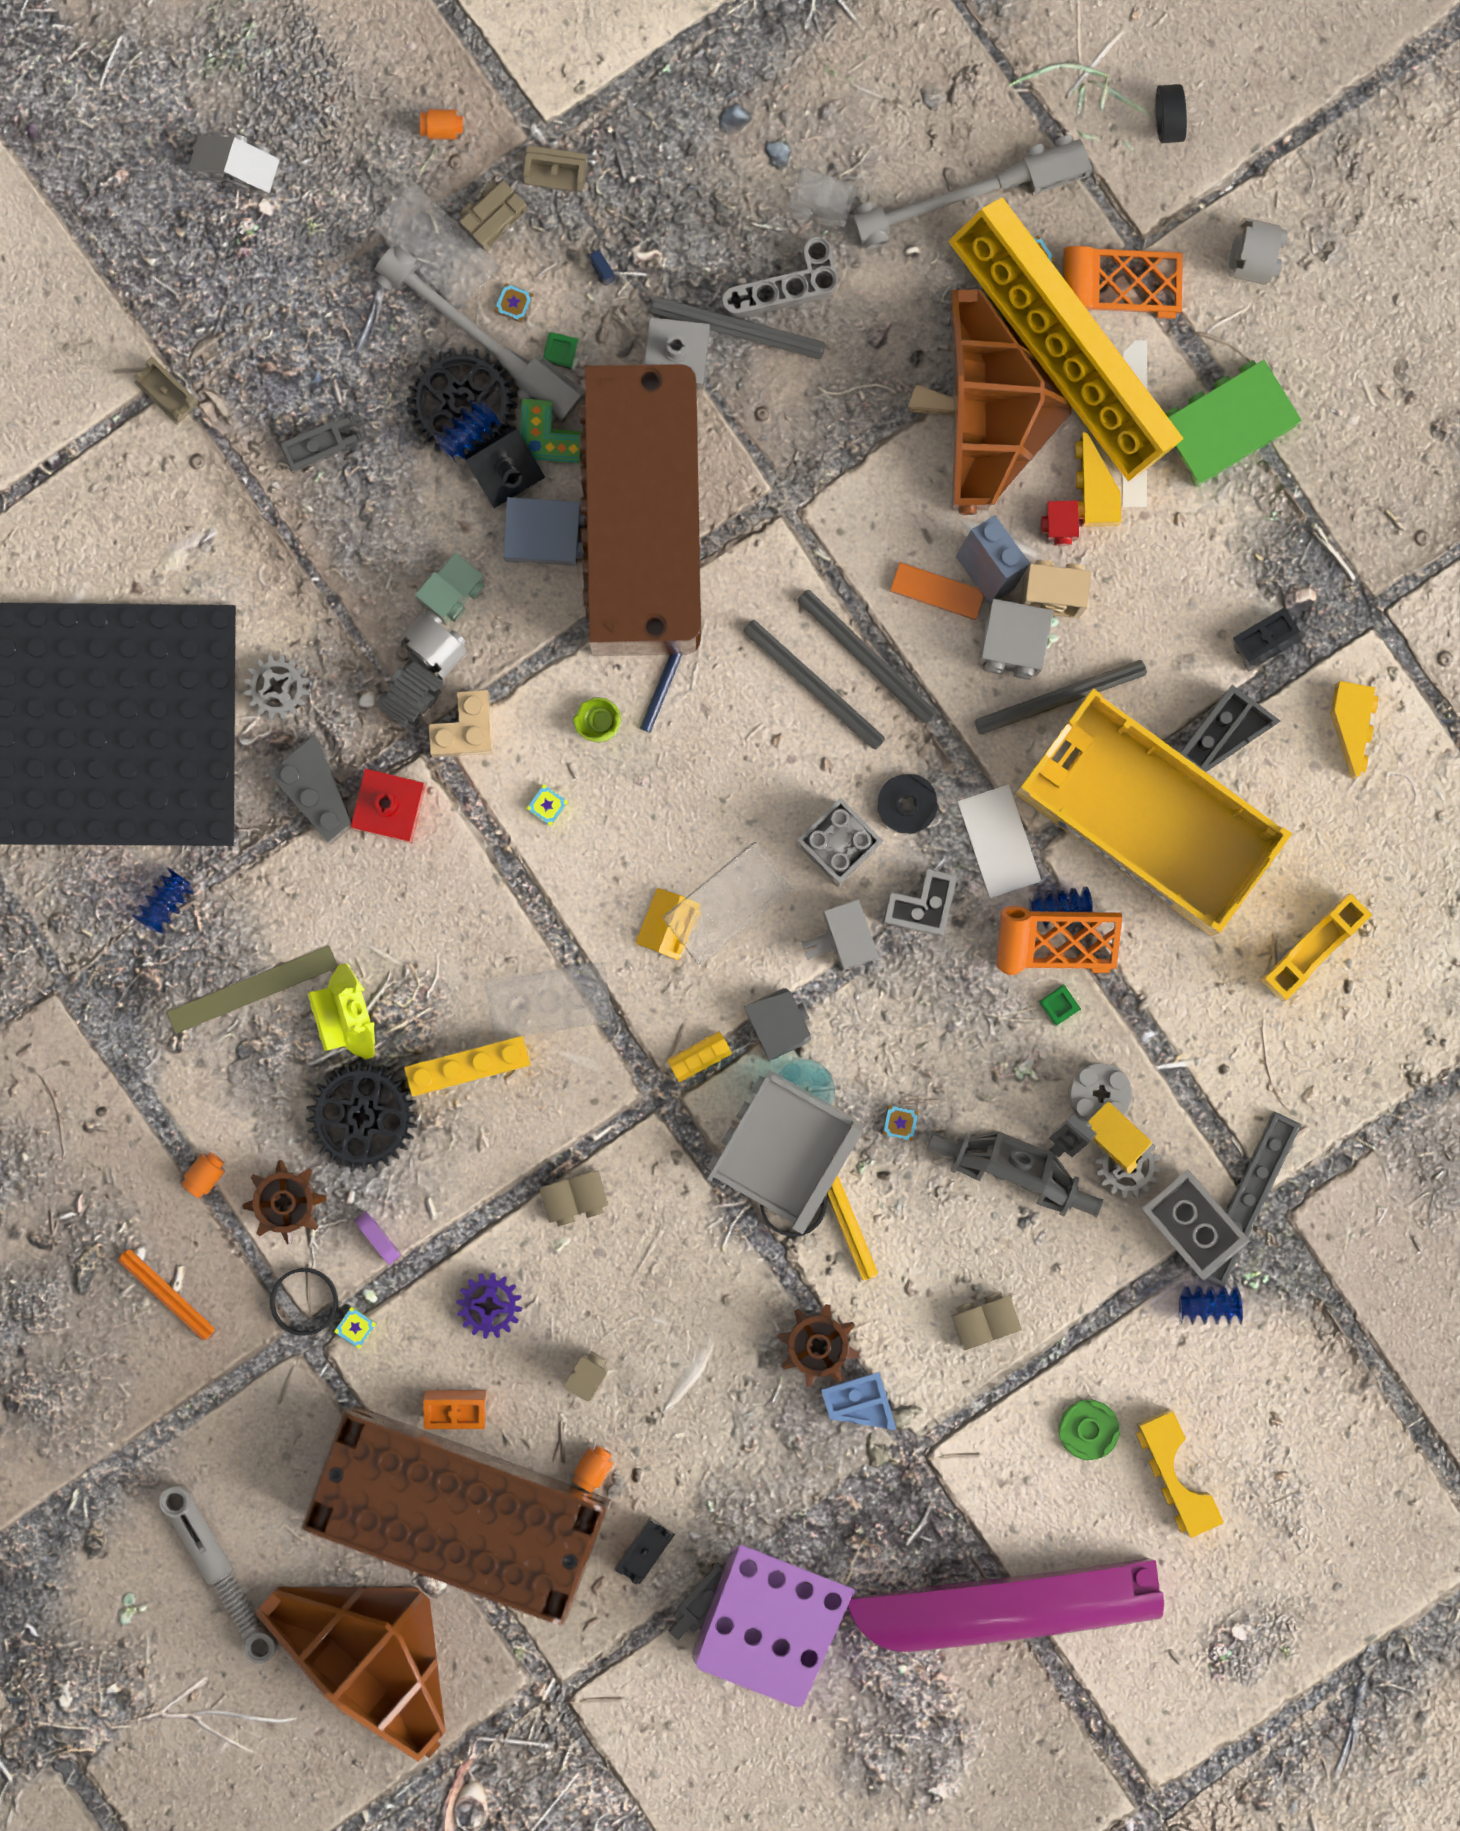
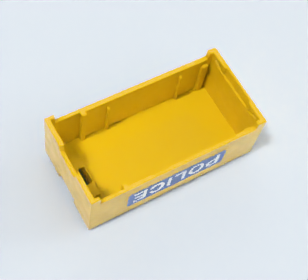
(1154, 815)

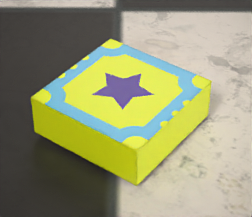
(547, 805)
(355, 1327)

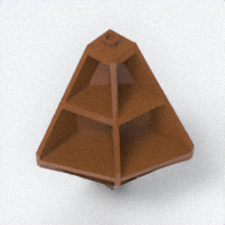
(1001, 403)
(367, 1656)

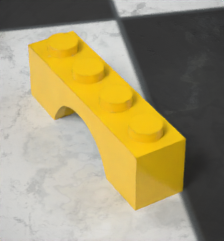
(1316, 946)
(467, 1066)
(1163, 1438)

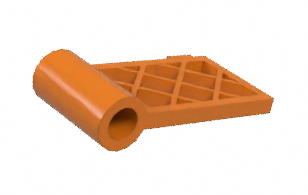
(1083, 276)
(1020, 930)

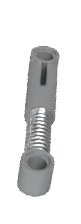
(216, 1570)

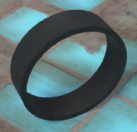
(796, 1234)
(282, 1324)

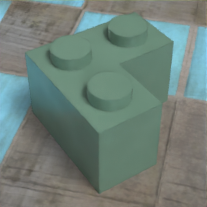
(450, 589)

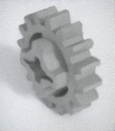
(289, 678)
(1136, 1176)

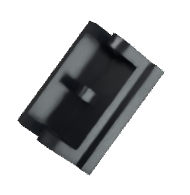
(1266, 639)
(644, 1551)

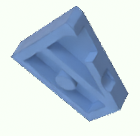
(860, 1402)

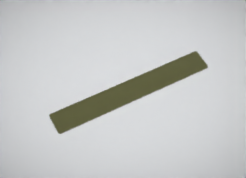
(252, 989)

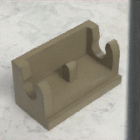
(555, 169)
(165, 391)

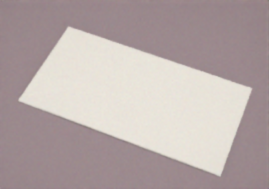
(999, 841)

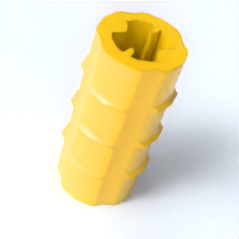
(699, 1056)

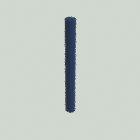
(660, 692)

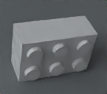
(1195, 1225)

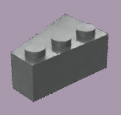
(1227, 728)

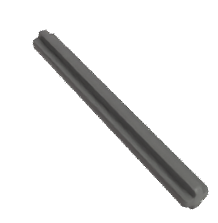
(738, 327)
(866, 656)
(814, 684)
(1060, 697)

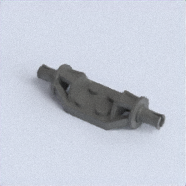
(1018, 1163)

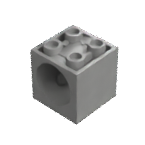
(1015, 639)
(839, 842)

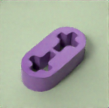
(377, 1237)

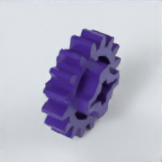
(488, 1319)

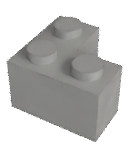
(234, 161)
(926, 913)

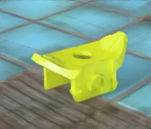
(343, 1014)

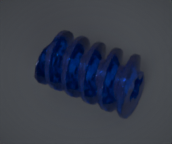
(466, 429)
(164, 902)
(1062, 903)
(1210, 1305)

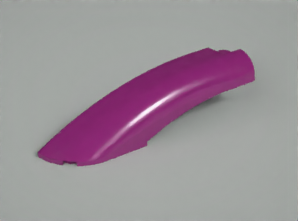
(1011, 1607)

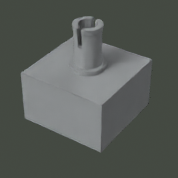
(678, 344)
(846, 936)

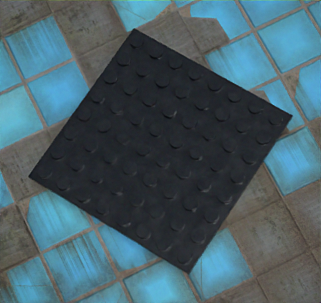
(117, 724)

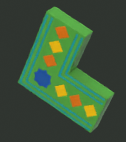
(543, 441)

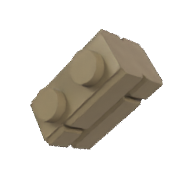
(492, 214)
(587, 1376)

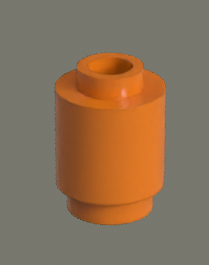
(441, 124)
(203, 1174)
(593, 1468)

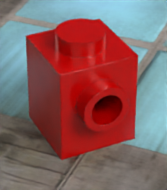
(1061, 522)

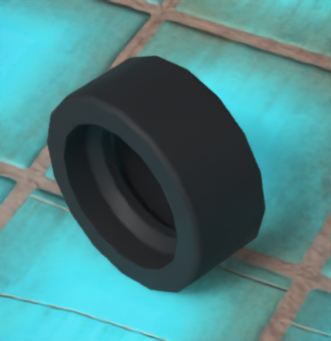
(1171, 113)

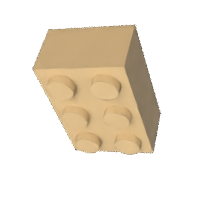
(1057, 588)

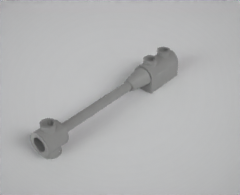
(1040, 170)
(535, 379)

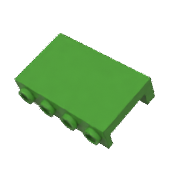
(1232, 421)

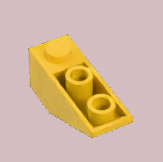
(1099, 491)
(1351, 718)

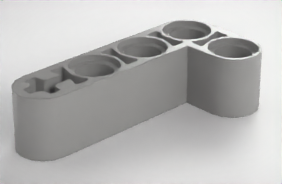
(778, 285)

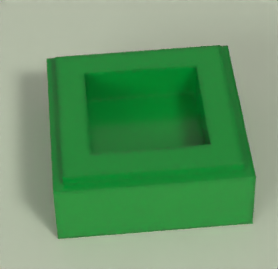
(560, 350)
(1059, 1005)

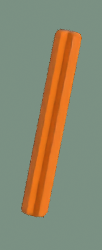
(166, 1294)

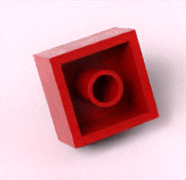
(388, 806)

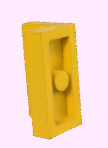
(654, 931)
(1118, 1137)

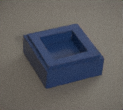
(602, 267)

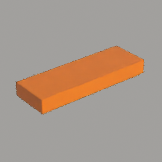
(937, 591)

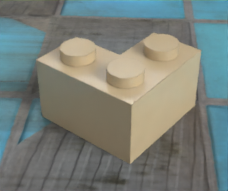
(472, 732)

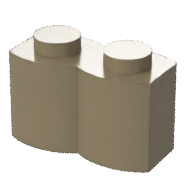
(574, 1197)
(985, 1322)

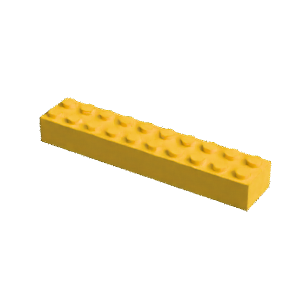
(1065, 339)

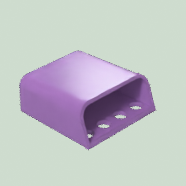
(770, 1625)

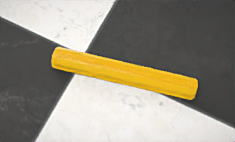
(851, 1231)

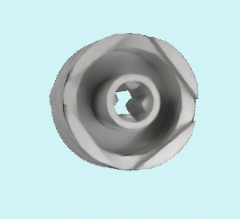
(1257, 251)
(432, 644)
(1088, 1079)

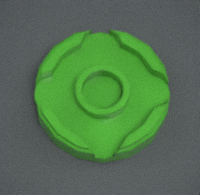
(1089, 1429)

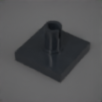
(504, 466)

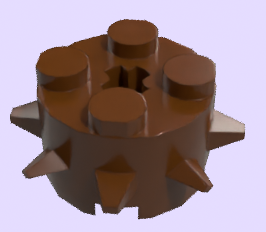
(271, 1190)
(813, 1362)

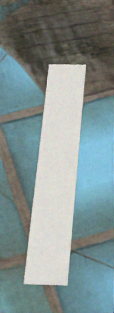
(1136, 489)

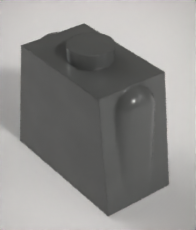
(779, 1023)

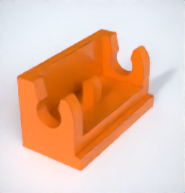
(454, 1409)

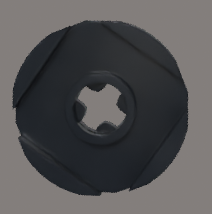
(924, 800)

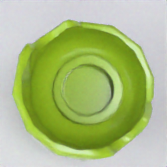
(597, 720)

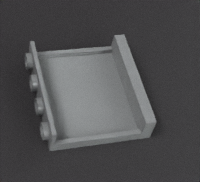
(786, 1149)

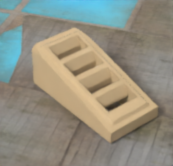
(931, 402)

